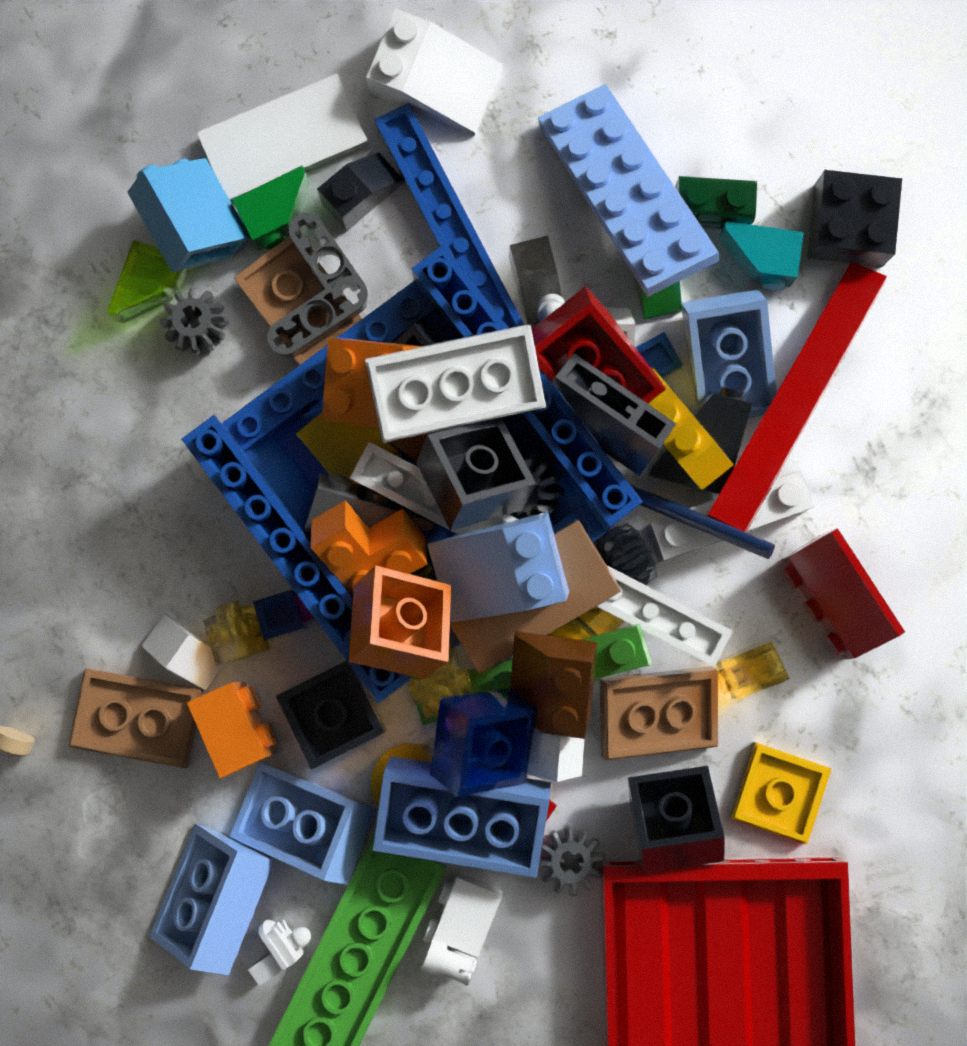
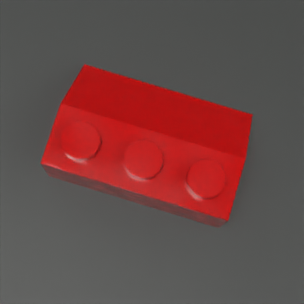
(841, 595)

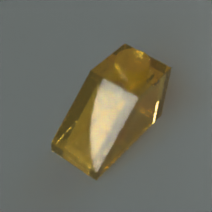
(750, 670)

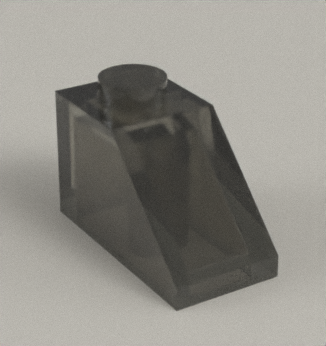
(533, 274)

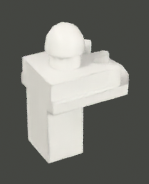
(284, 949)

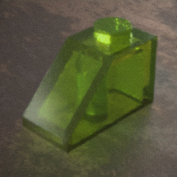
(143, 283)

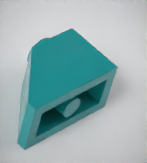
(764, 253)

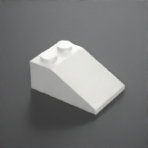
(432, 72)

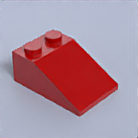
(592, 333)

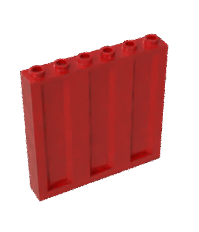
(728, 953)

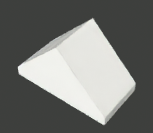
(182, 652)

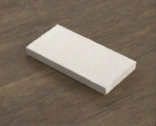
(288, 132)
(455, 383)

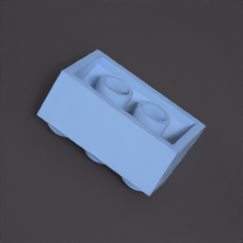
(211, 900)

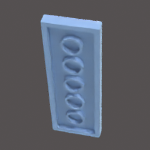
(628, 190)

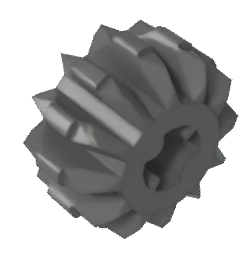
(208, 316)
(566, 873)

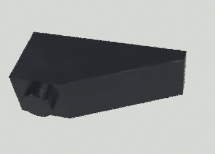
(613, 415)

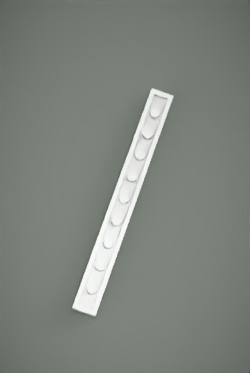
(634, 603)

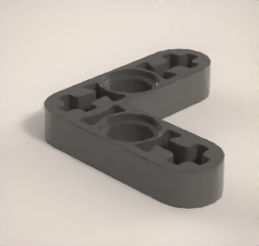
(333, 284)

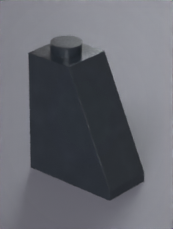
(725, 419)

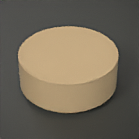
(15, 741)

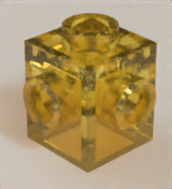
(234, 633)
(445, 682)

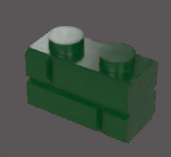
(719, 200)

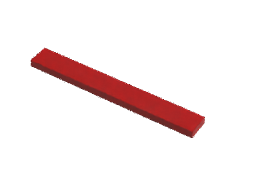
(797, 397)

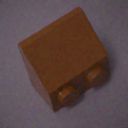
(557, 679)

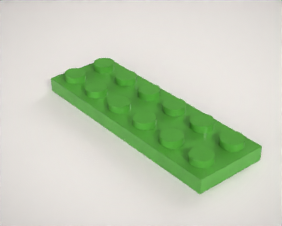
(359, 950)

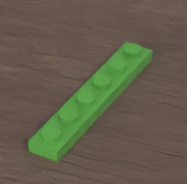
(616, 653)

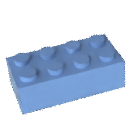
(479, 830)

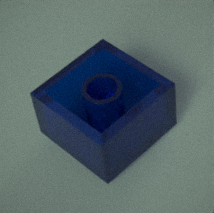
(483, 741)

